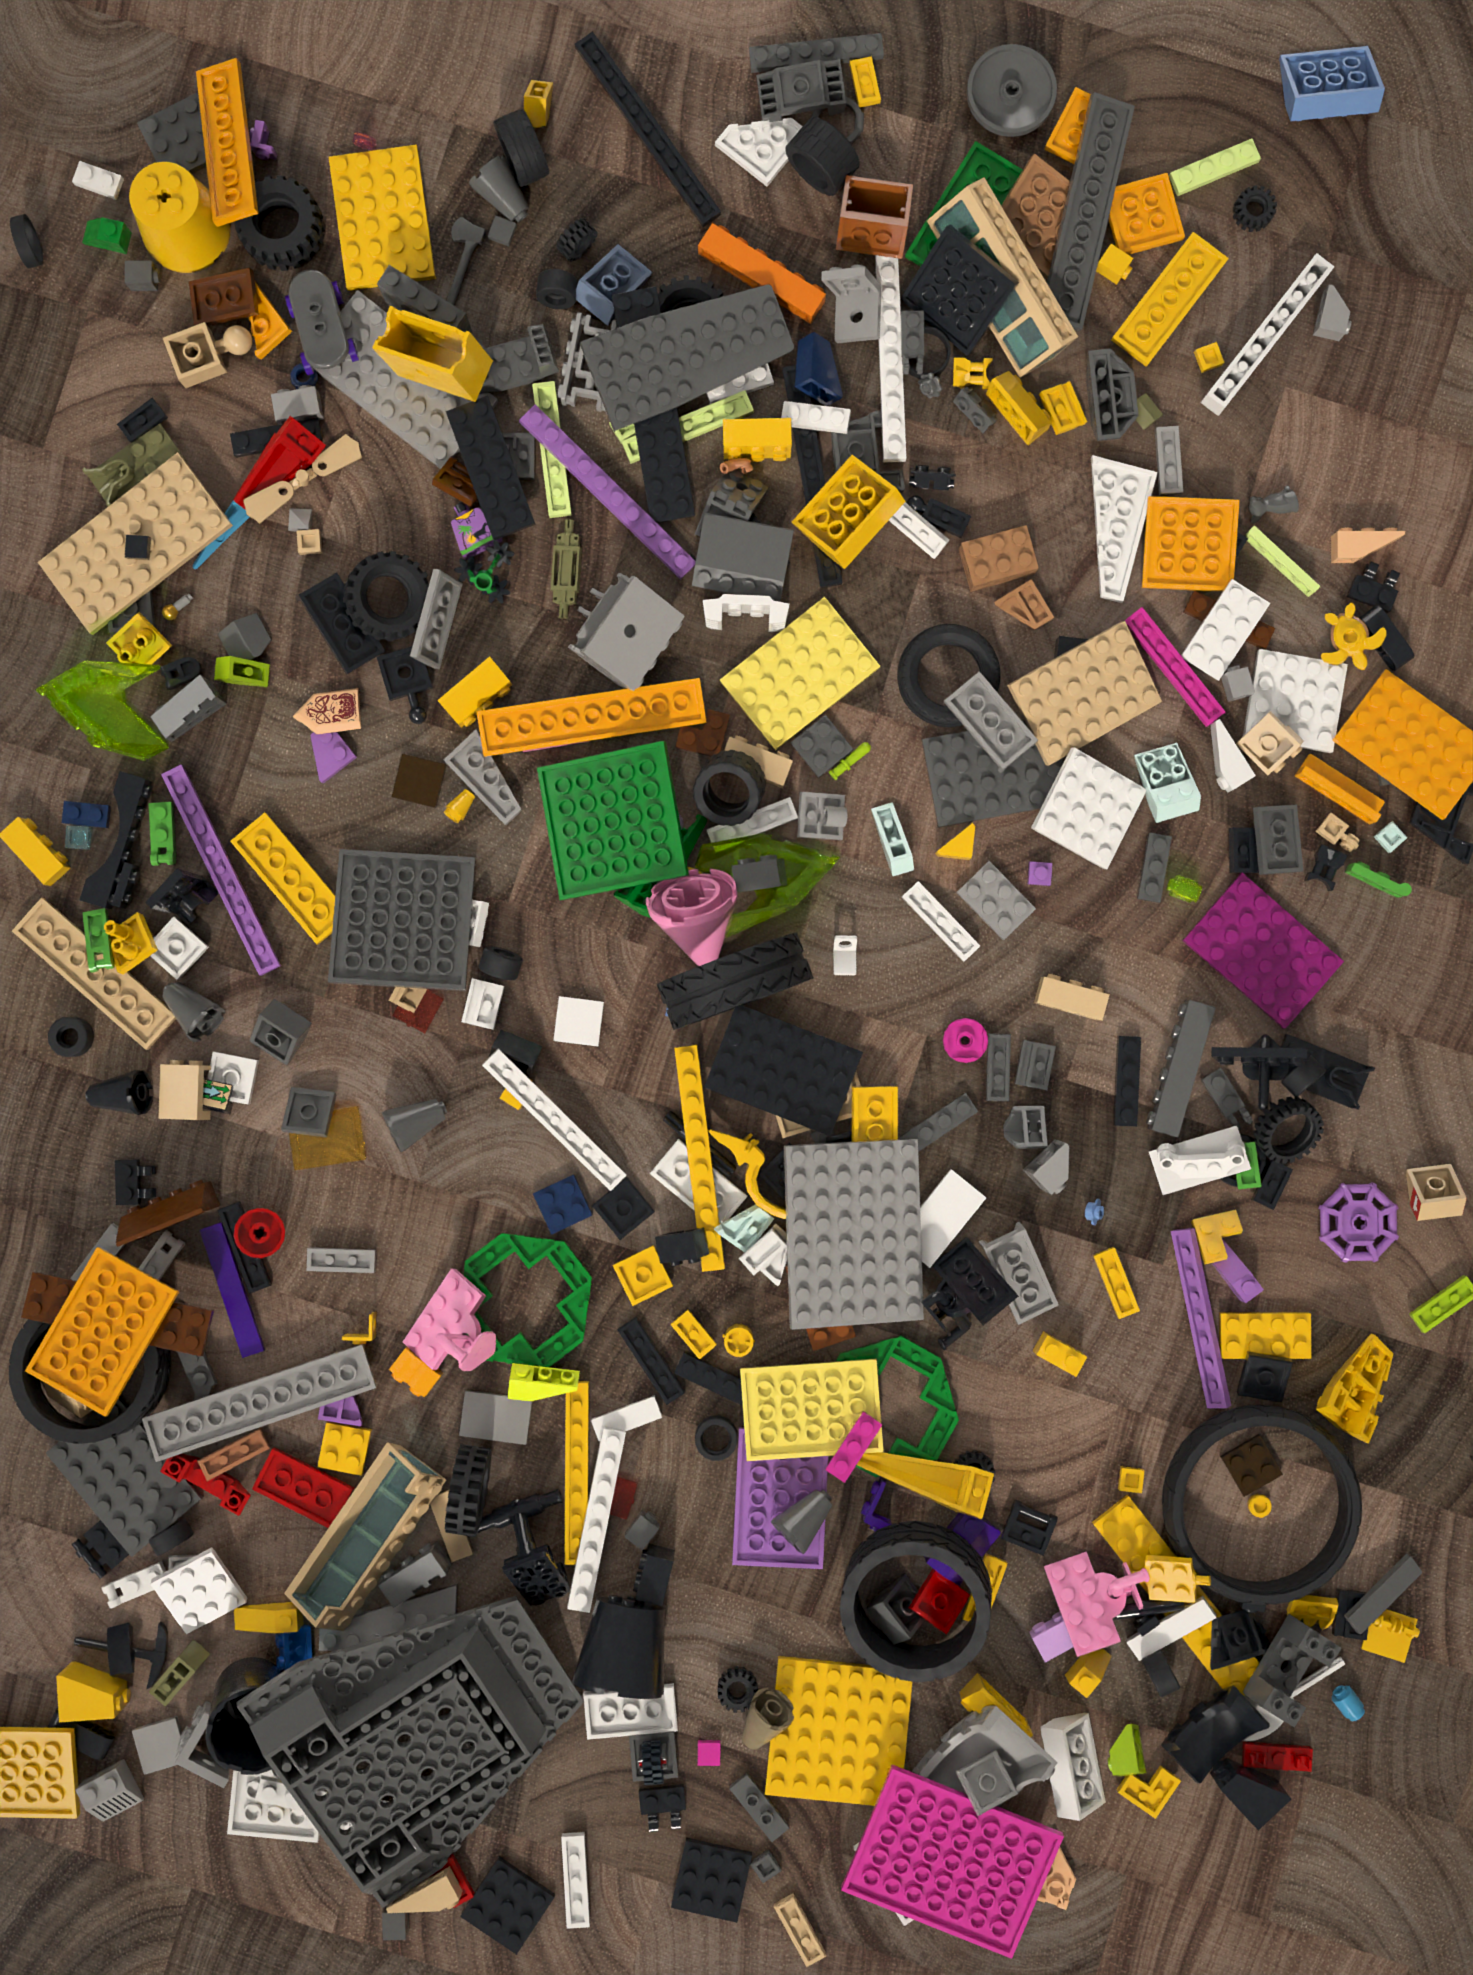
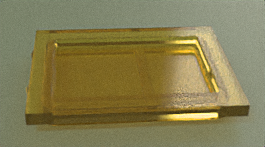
(341, 1145)

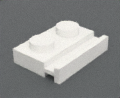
(483, 1004)

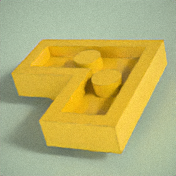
(1211, 1231)
(1150, 1796)

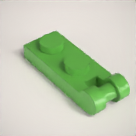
(162, 833)
(1378, 880)
(97, 940)

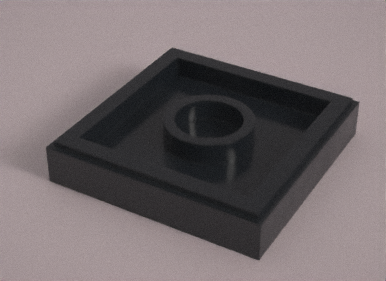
(623, 1208)
(1264, 1376)

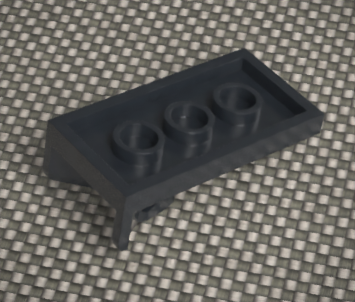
(329, 614)
(182, 894)
(1343, 1076)

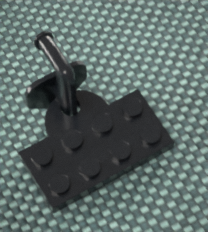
(1263, 1062)
(966, 1287)

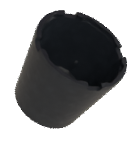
(623, 1649)
(227, 1730)

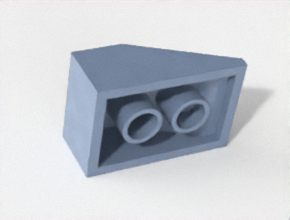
(611, 275)

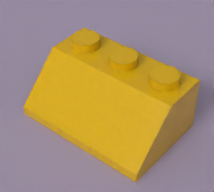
(1018, 407)
(475, 692)
(980, 1693)

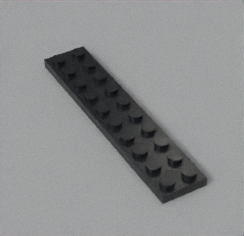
(659, 436)

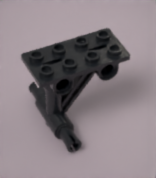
(533, 1567)

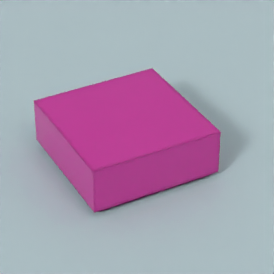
(708, 1752)

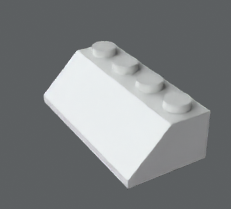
(1077, 1774)

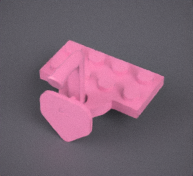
(445, 1326)
(1087, 1604)

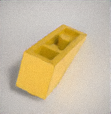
(268, 1618)

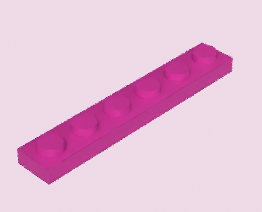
(1174, 667)

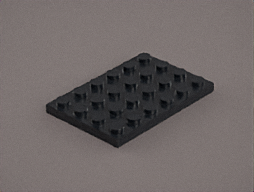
(783, 1069)

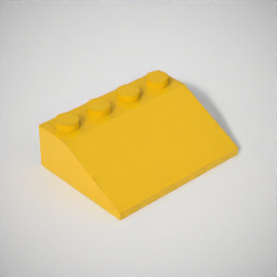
(849, 511)

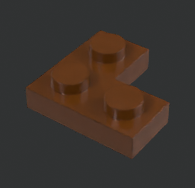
(707, 741)

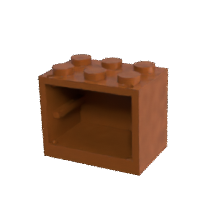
(874, 217)

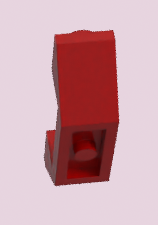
(223, 1486)

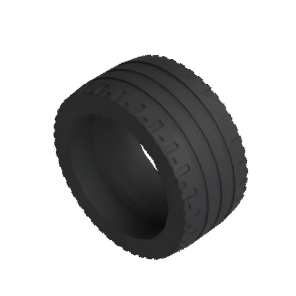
(521, 147)

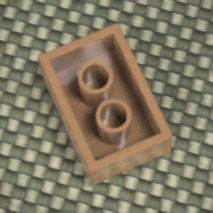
(998, 558)

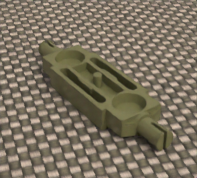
(564, 592)

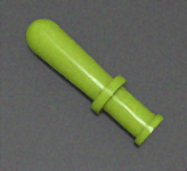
(845, 764)

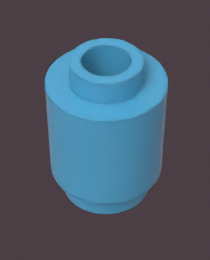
(1348, 1702)

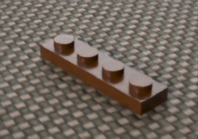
(1200, 606)

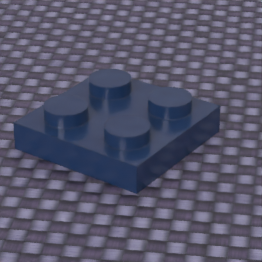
(562, 1204)

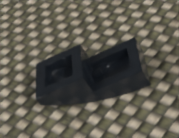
(120, 1651)

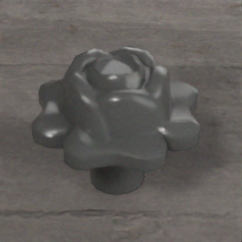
(930, 385)

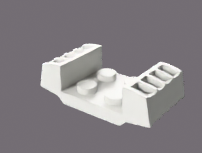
(752, 604)

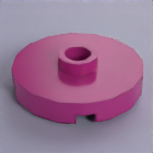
(977, 1040)

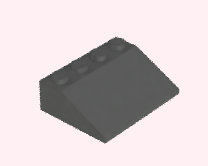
(742, 557)

